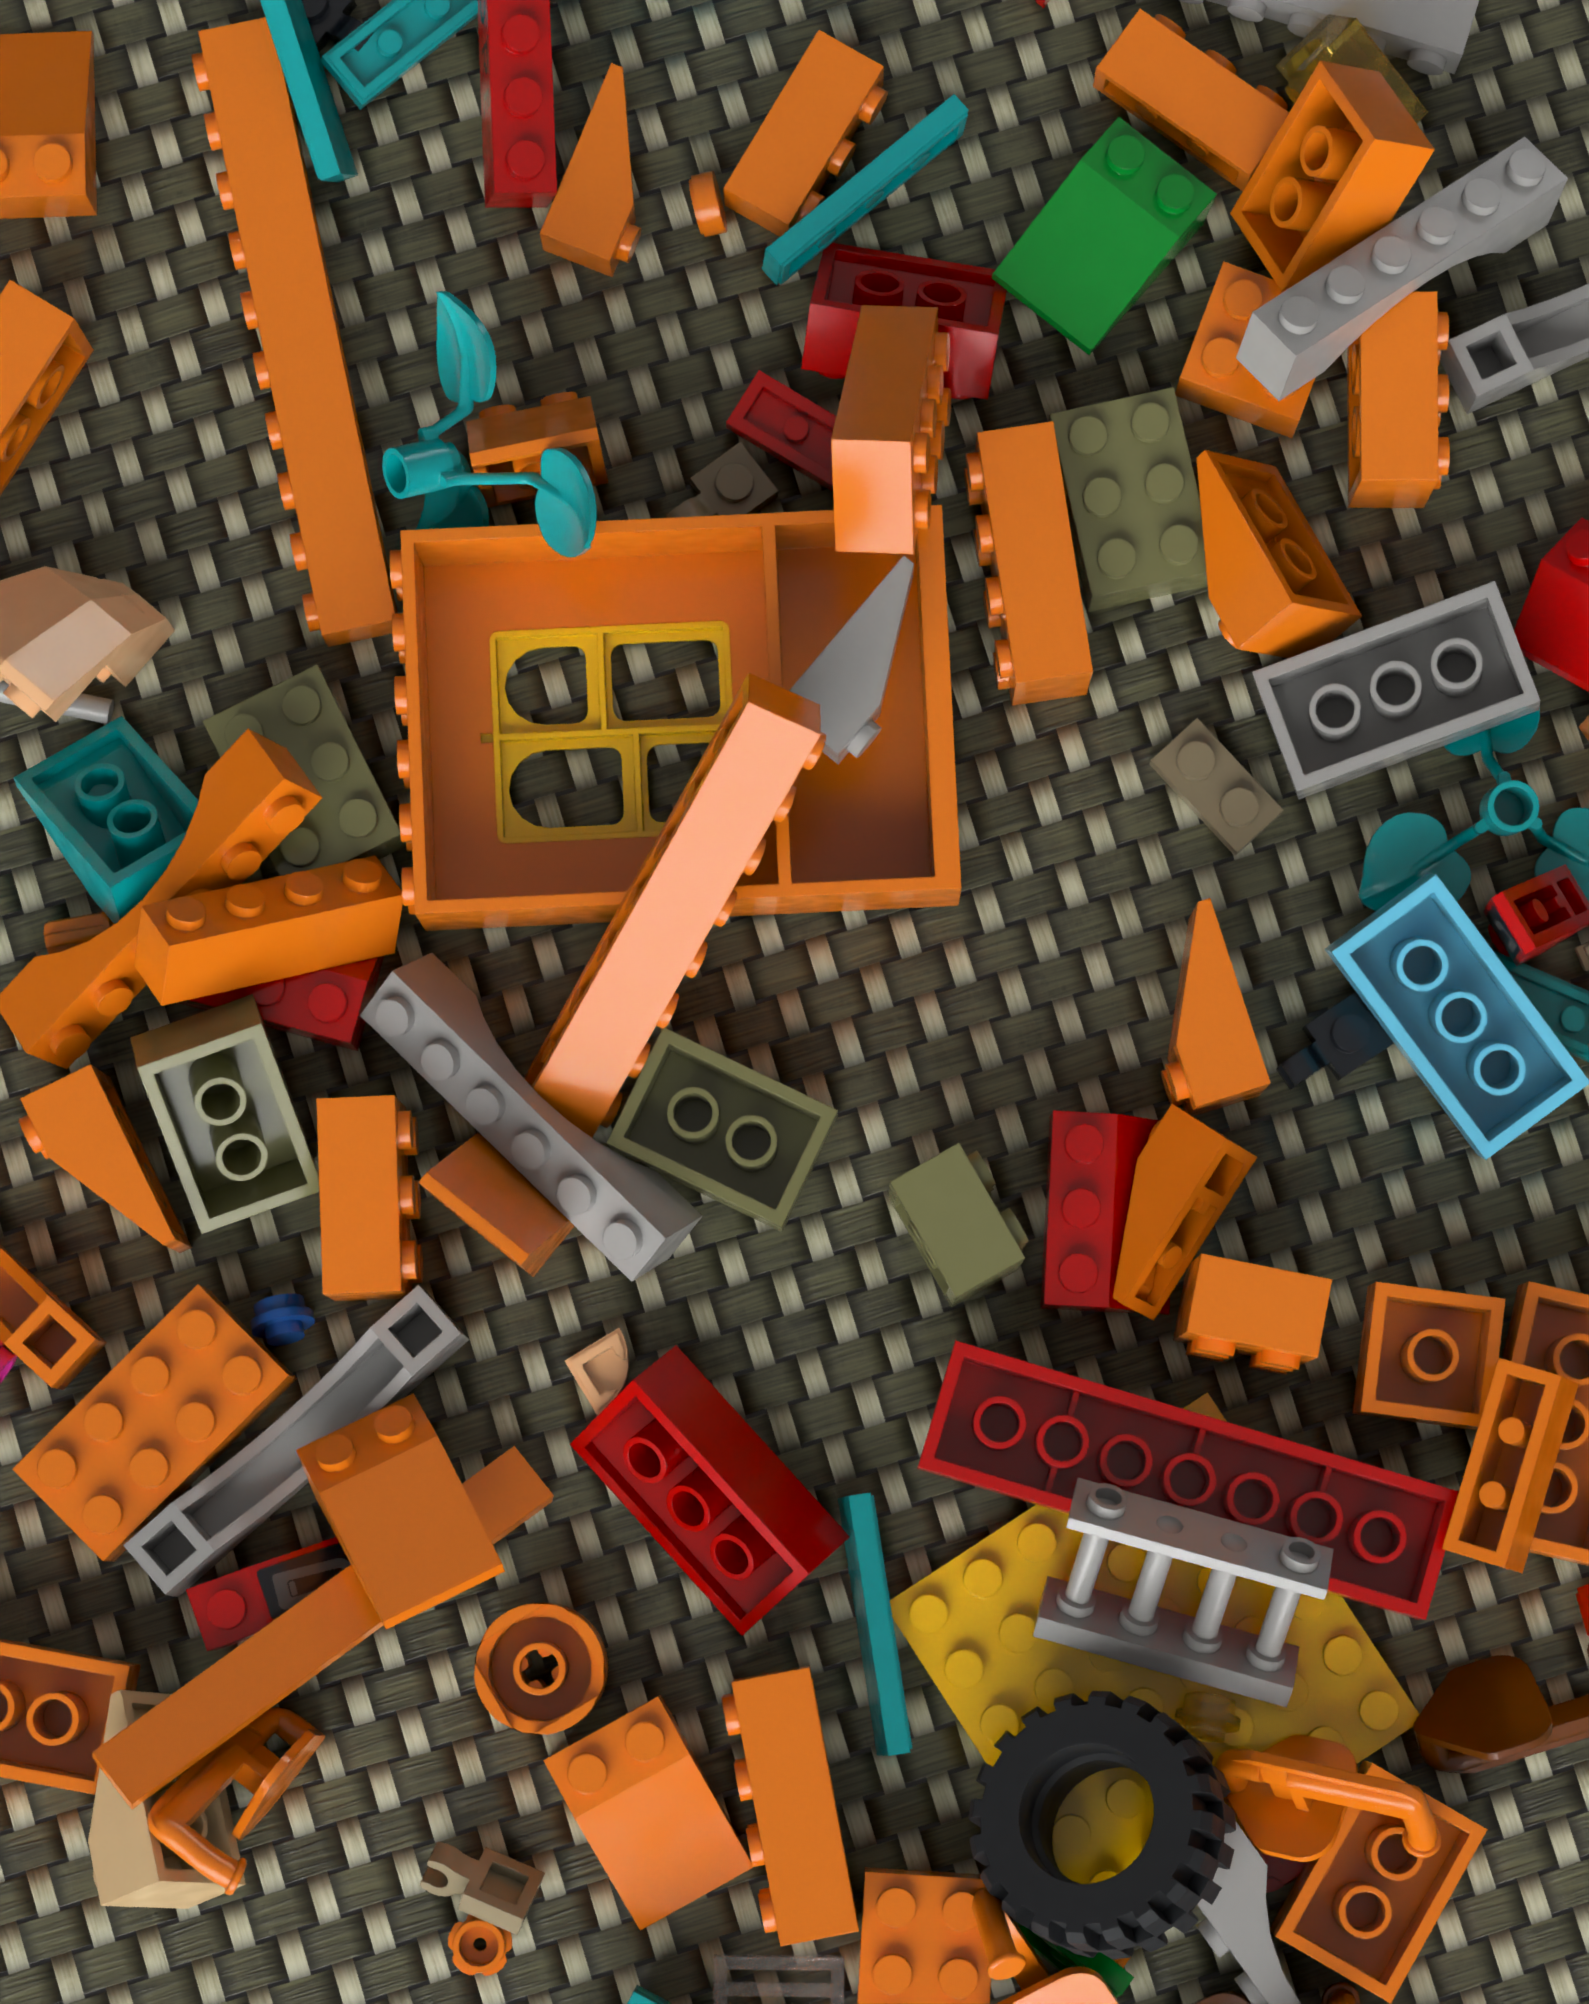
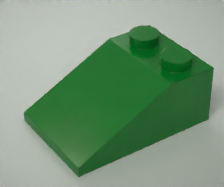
(1105, 236)

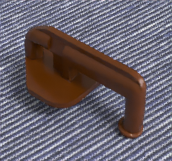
(1494, 1716)

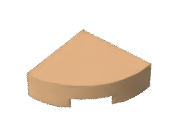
(601, 1369)

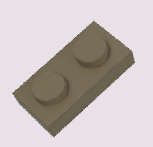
(1216, 787)

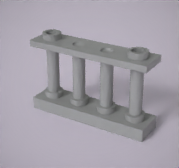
(1168, 1640)

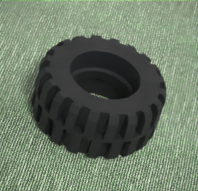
(1038, 1774)

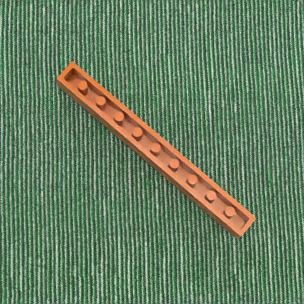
(298, 334)

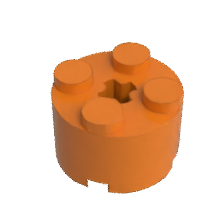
(505, 1658)

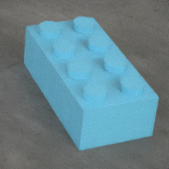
(1457, 1015)

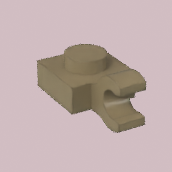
(728, 487)
(491, 1888)

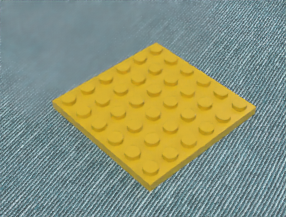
(978, 1646)

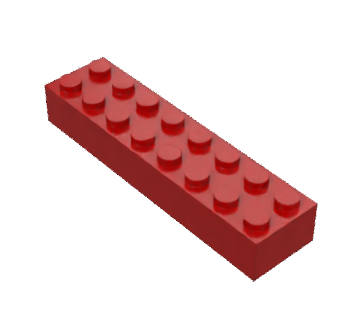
(1042, 1429)

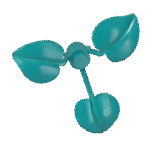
(436, 468)
(1418, 844)

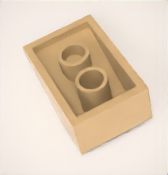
(126, 1858)

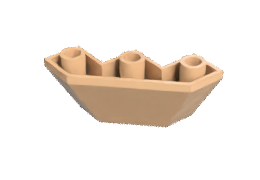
(68, 630)

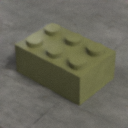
(1131, 499)
(306, 719)
(226, 1113)
(722, 1129)
(957, 1223)

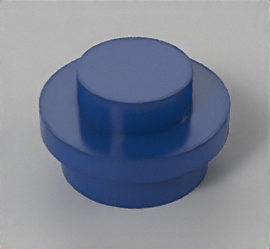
(281, 1319)

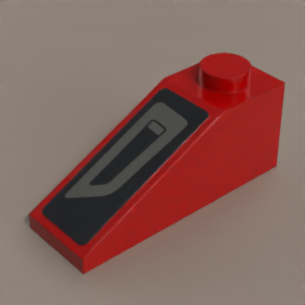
(1537, 914)
(251, 1598)

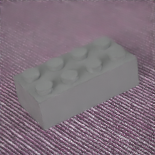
(1397, 690)

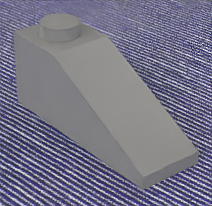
(856, 666)

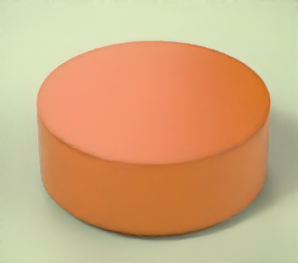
(708, 204)

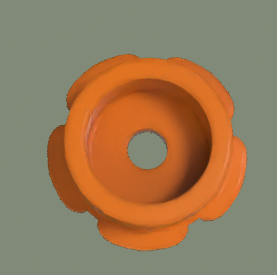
(471, 1960)

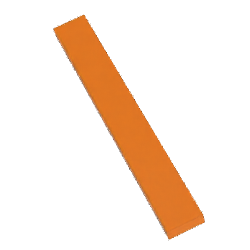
(287, 1653)

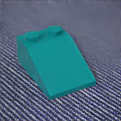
(111, 813)

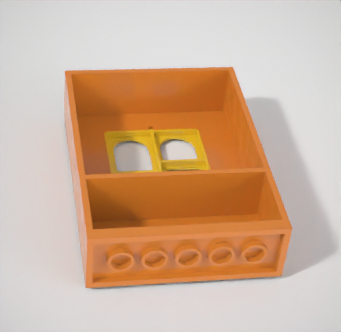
(770, 601)

